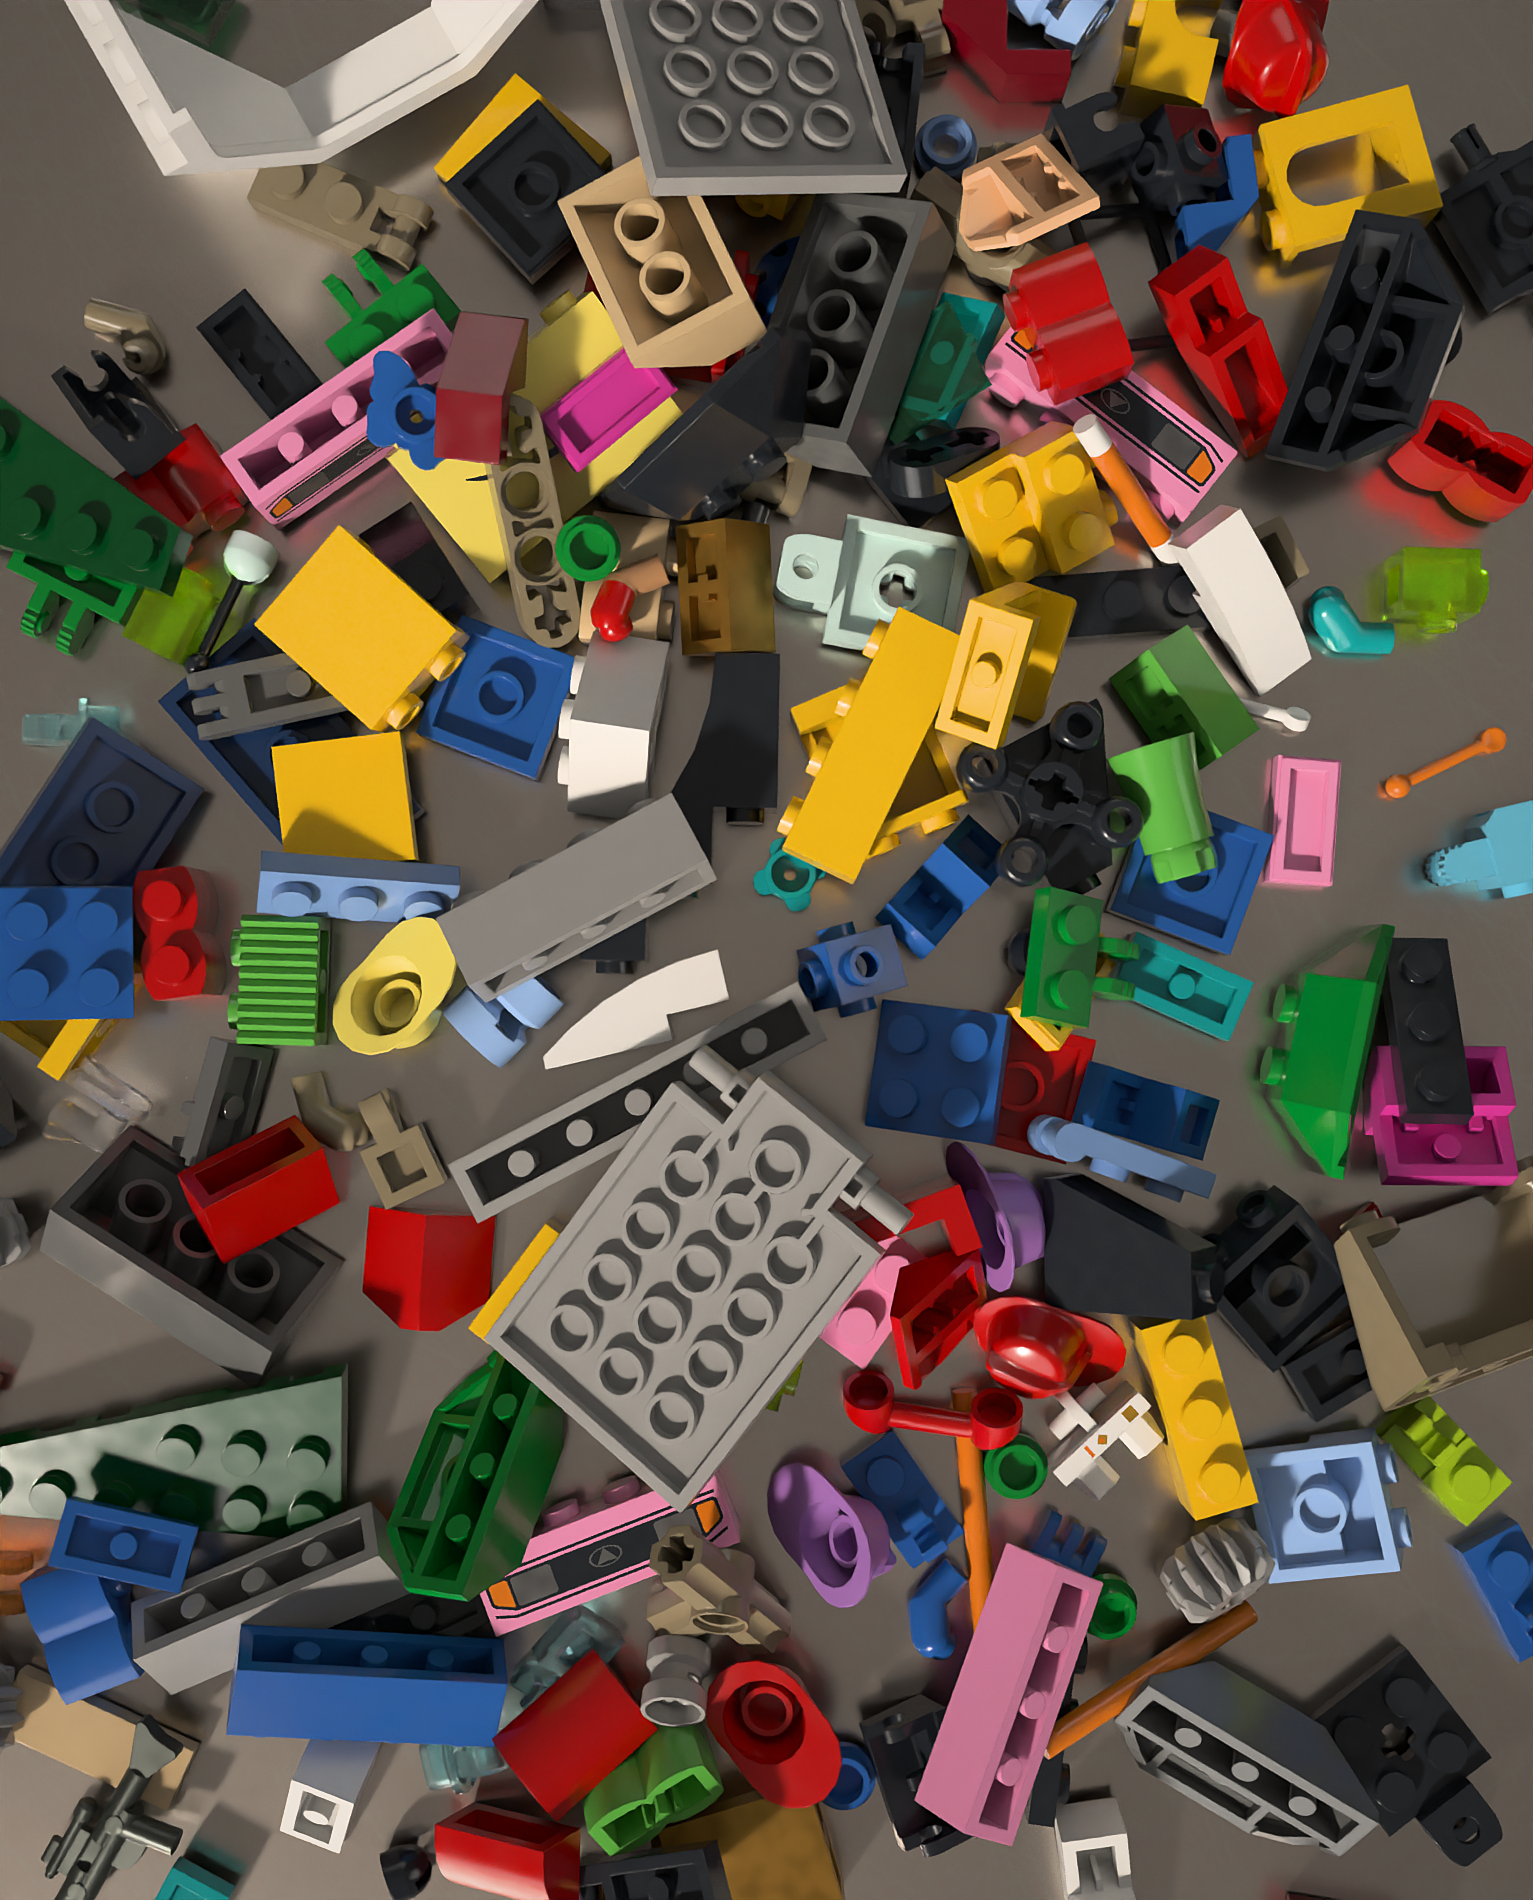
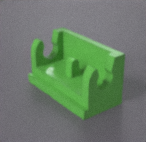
(1181, 691)

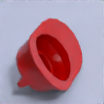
(1276, 55)
(1045, 1348)
(774, 1732)

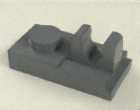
(224, 1099)

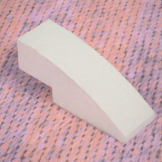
(1242, 597)
(641, 1011)
(1093, 1851)

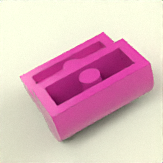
(1444, 1153)

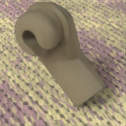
(134, 330)
(324, 1121)

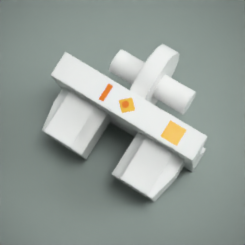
(1079, 1454)

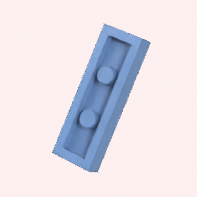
(354, 887)

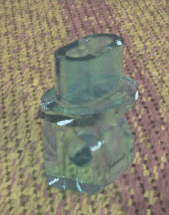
(62, 729)
(459, 1766)

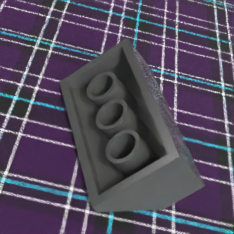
(864, 297)
(141, 1244)

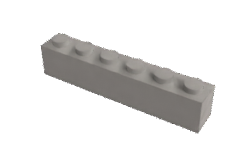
(613, 1111)

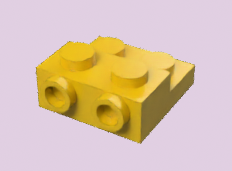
(1032, 507)

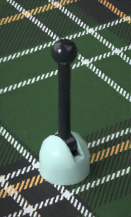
(247, 562)

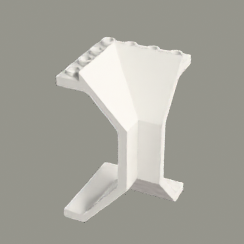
(220, 117)

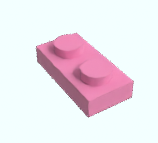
(865, 1318)

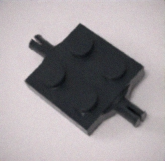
(1491, 219)

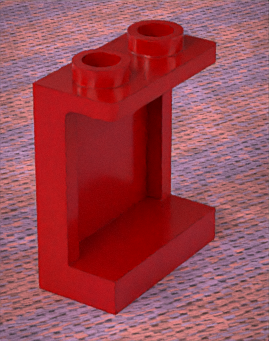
(929, 1201)

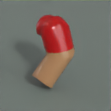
(618, 594)

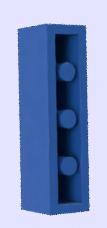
(366, 1686)

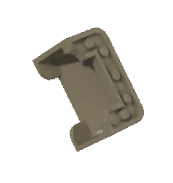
(1442, 1291)

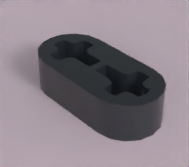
(923, 466)

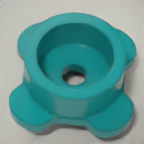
(772, 879)

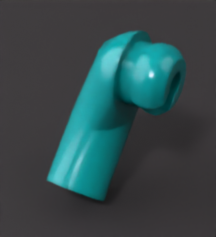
(1342, 629)

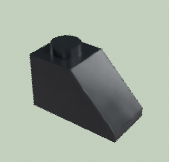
(415, 556)

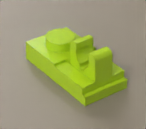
(1443, 1458)

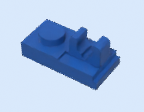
(909, 1502)
(123, 1544)
(1502, 1573)

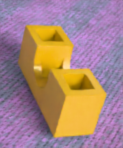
(1166, 59)
(1196, 1413)

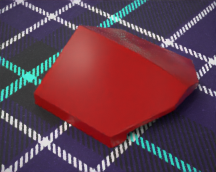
(427, 1265)
(935, 1310)

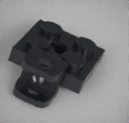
(1431, 1774)

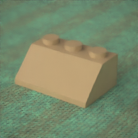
(661, 271)

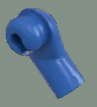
(929, 1612)

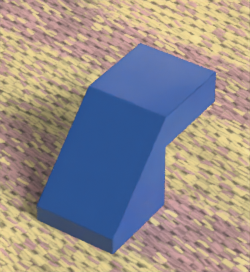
(1217, 221)
(942, 888)
(1145, 1110)

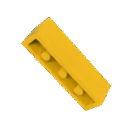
(873, 747)

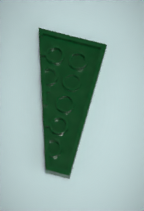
(78, 515)

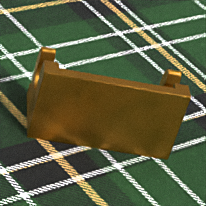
(725, 587)

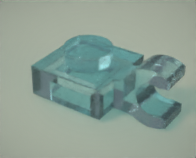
(562, 1647)

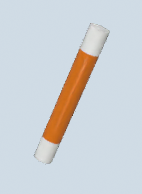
(1126, 487)

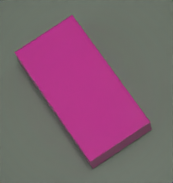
(603, 408)

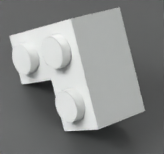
(612, 724)

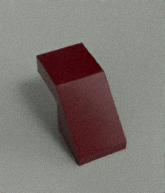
(1010, 75)
(475, 387)

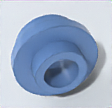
(948, 130)

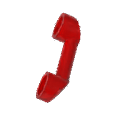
(992, 1423)

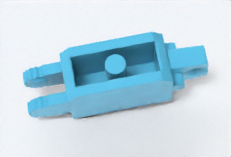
(1495, 852)

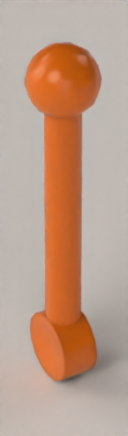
(1488, 741)

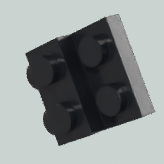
(1277, 1276)

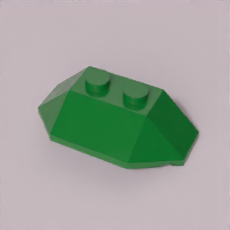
(1325, 1045)
(476, 1484)

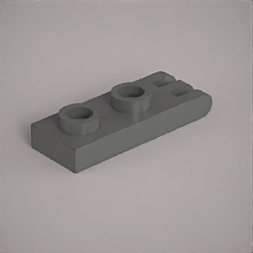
(258, 696)

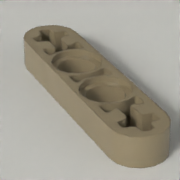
(538, 519)

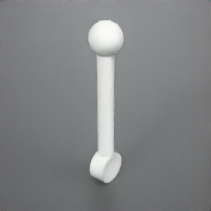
(1293, 718)

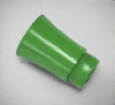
(1170, 793)

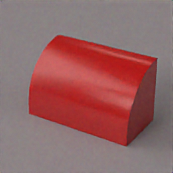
(259, 1188)
(574, 1735)
(509, 1853)

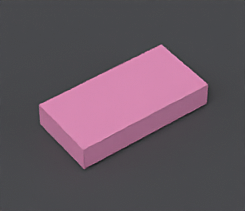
(1303, 820)

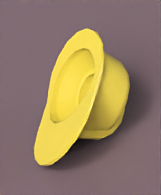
(396, 990)

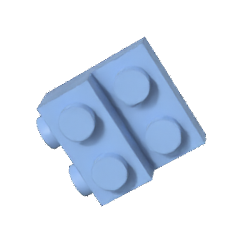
(1329, 1506)

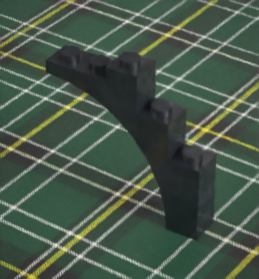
(727, 773)

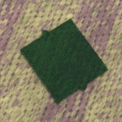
(942, 374)

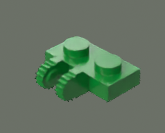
(387, 315)
(89, 596)
(1064, 958)

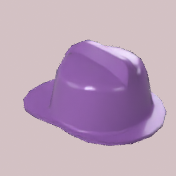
(1005, 1214)
(828, 1534)

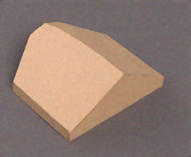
(1021, 196)

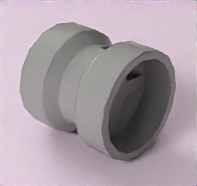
(675, 1688)

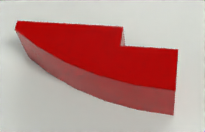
(1222, 345)

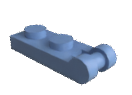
(1118, 1158)

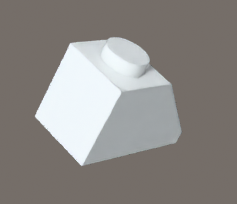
(328, 1790)

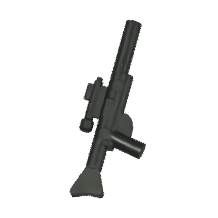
(122, 1829)

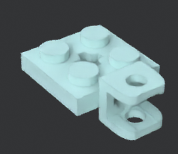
(853, 568)

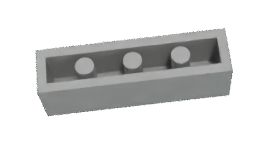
(575, 897)
(294, 1582)

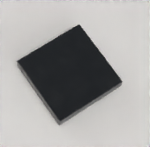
(516, 188)

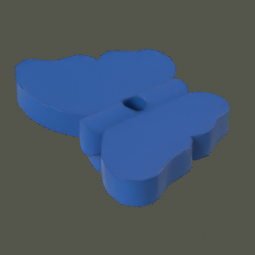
(394, 400)

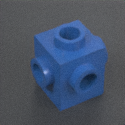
(850, 968)

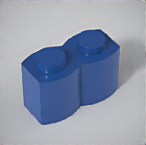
(82, 1629)

